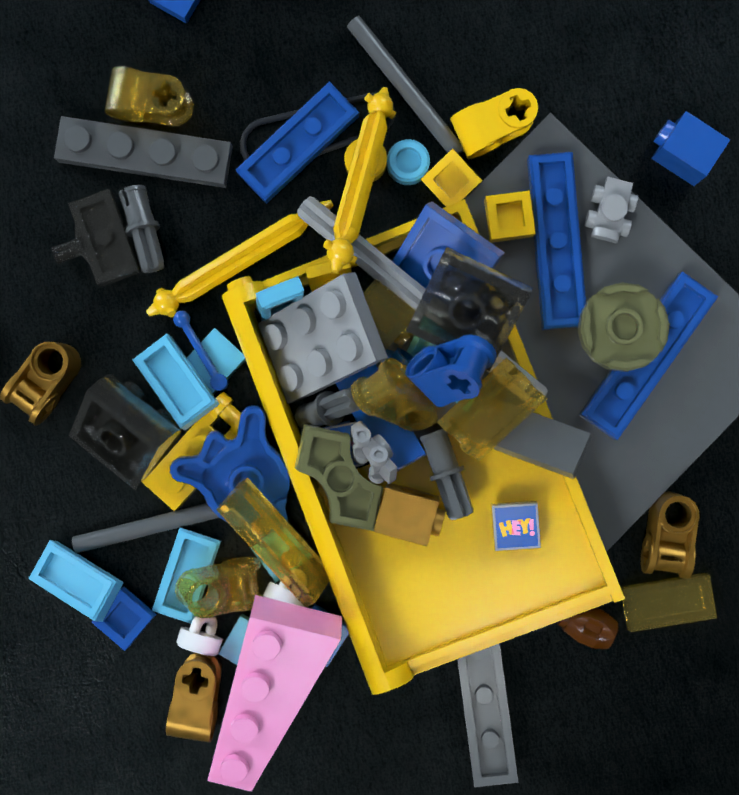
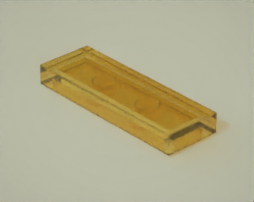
(275, 541)

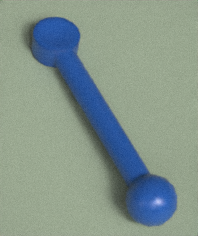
(218, 381)

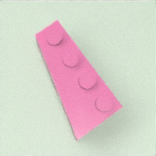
(274, 675)

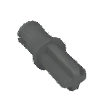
(142, 227)
(327, 409)
(447, 474)

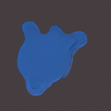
(229, 461)

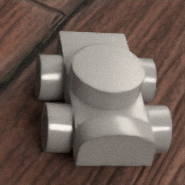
(613, 202)
(374, 450)

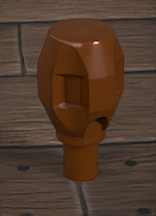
(591, 628)

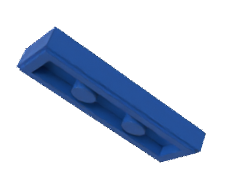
(297, 142)

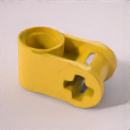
(487, 123)

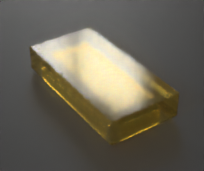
(668, 602)

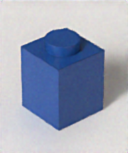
(689, 148)

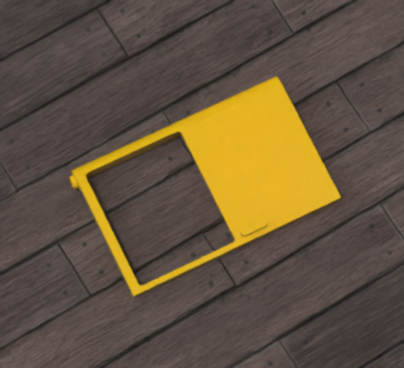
(457, 595)

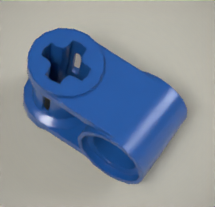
(451, 369)

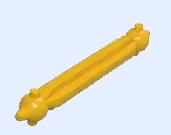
(359, 180)
(229, 264)

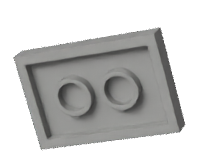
(322, 338)

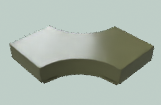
(328, 459)

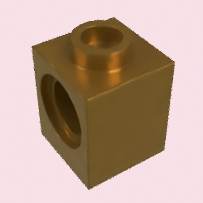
(409, 514)

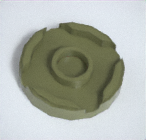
(623, 327)

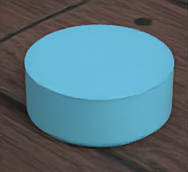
(408, 162)

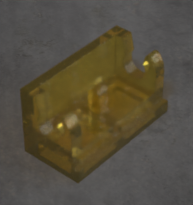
(498, 409)

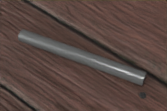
(404, 85)
(142, 528)

